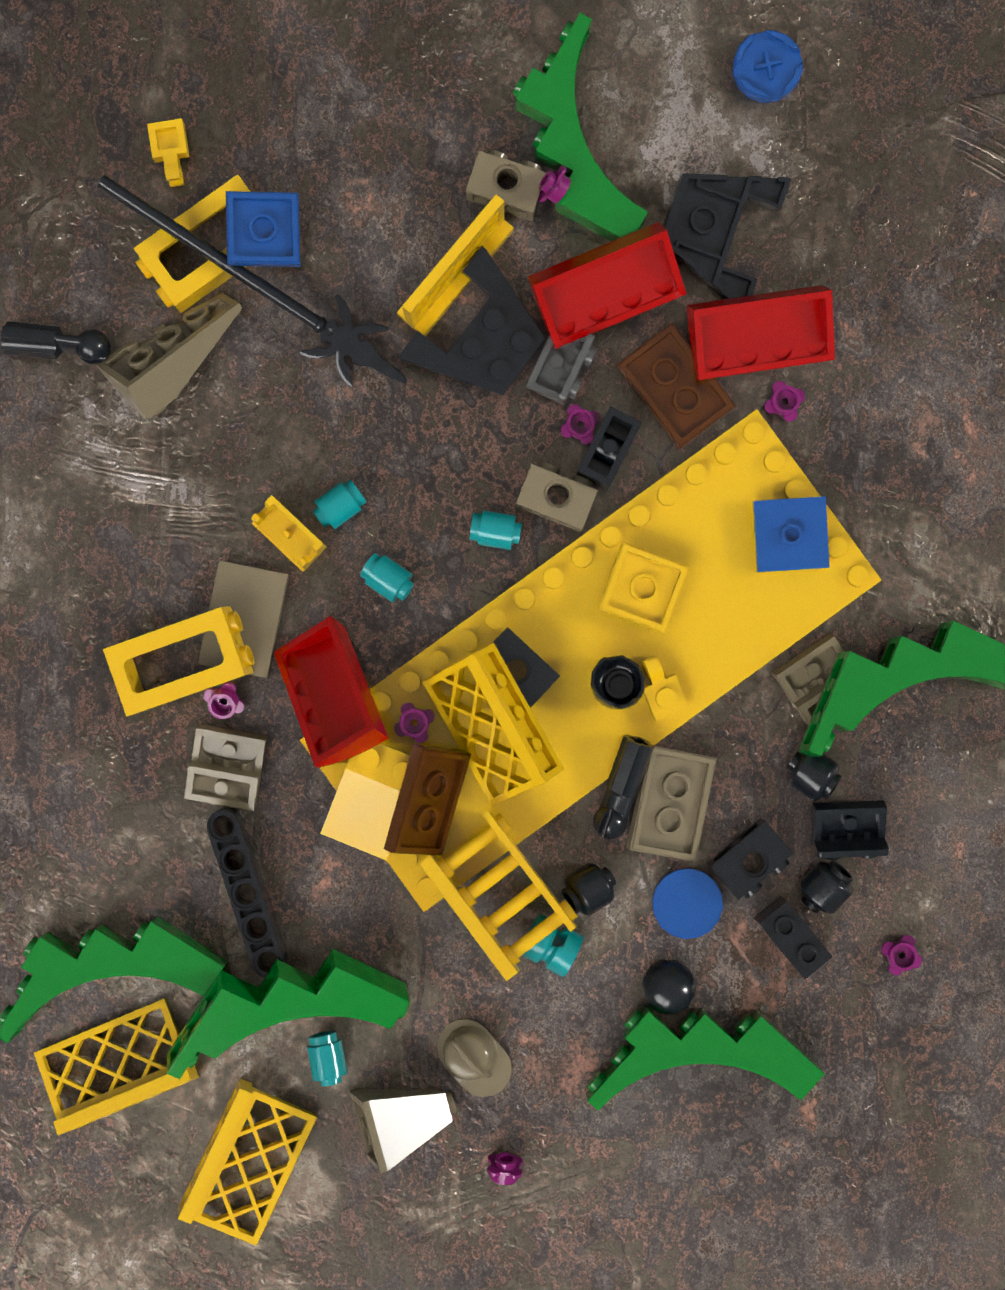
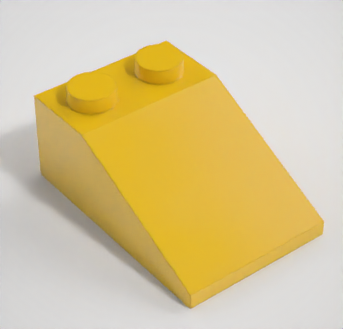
(367, 799)

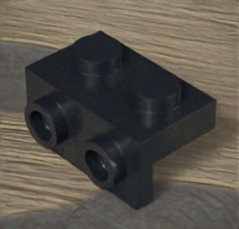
(849, 829)

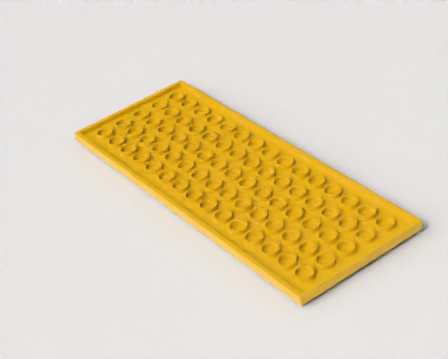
(718, 635)

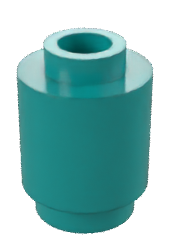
(339, 504)
(495, 529)
(387, 577)
(326, 1058)

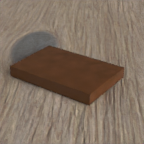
(667, 384)
(427, 800)

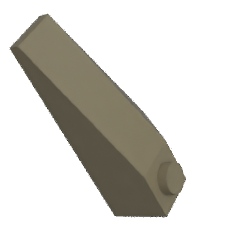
(159, 368)

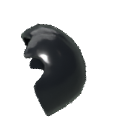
(617, 682)
(668, 987)

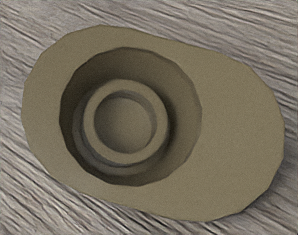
(474, 1058)

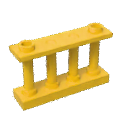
(463, 899)

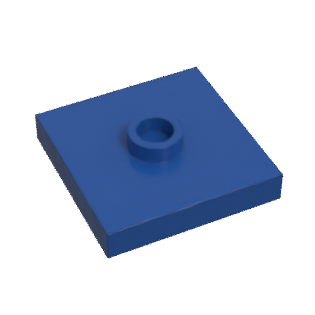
(262, 229)
(791, 534)

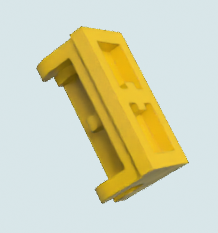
(288, 533)

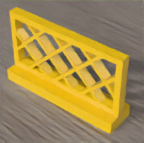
(446, 279)
(510, 715)
(116, 1098)
(216, 1159)

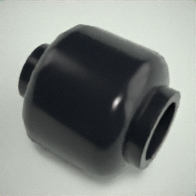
(814, 775)
(826, 887)
(589, 889)

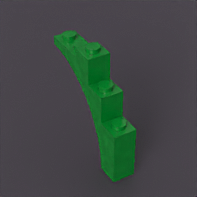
(551, 101)
(57, 966)
(702, 1040)

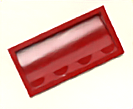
(607, 284)
(761, 332)
(330, 694)

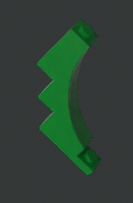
(861, 685)
(238, 1009)

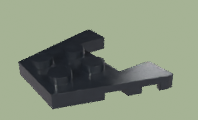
(705, 221)
(495, 341)

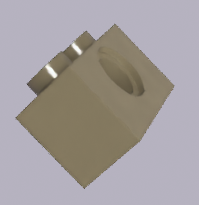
(490, 168)
(535, 500)

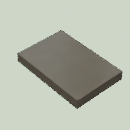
(259, 601)
(672, 804)

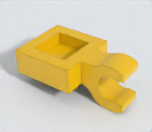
(169, 145)
(664, 693)

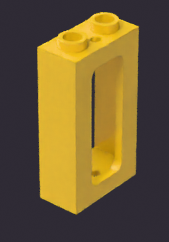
(203, 279)
(236, 662)

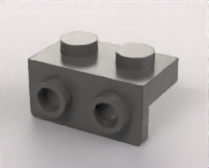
(558, 369)

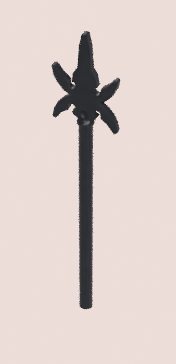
(342, 339)

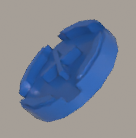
(767, 66)
(687, 903)

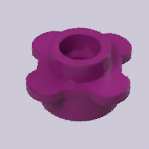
(554, 185)
(794, 398)
(589, 419)
(220, 709)
(417, 732)
(908, 962)
(504, 1168)

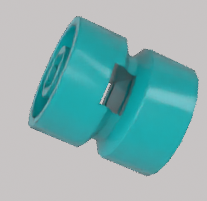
(556, 950)

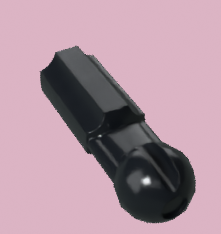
(50, 342)
(622, 786)

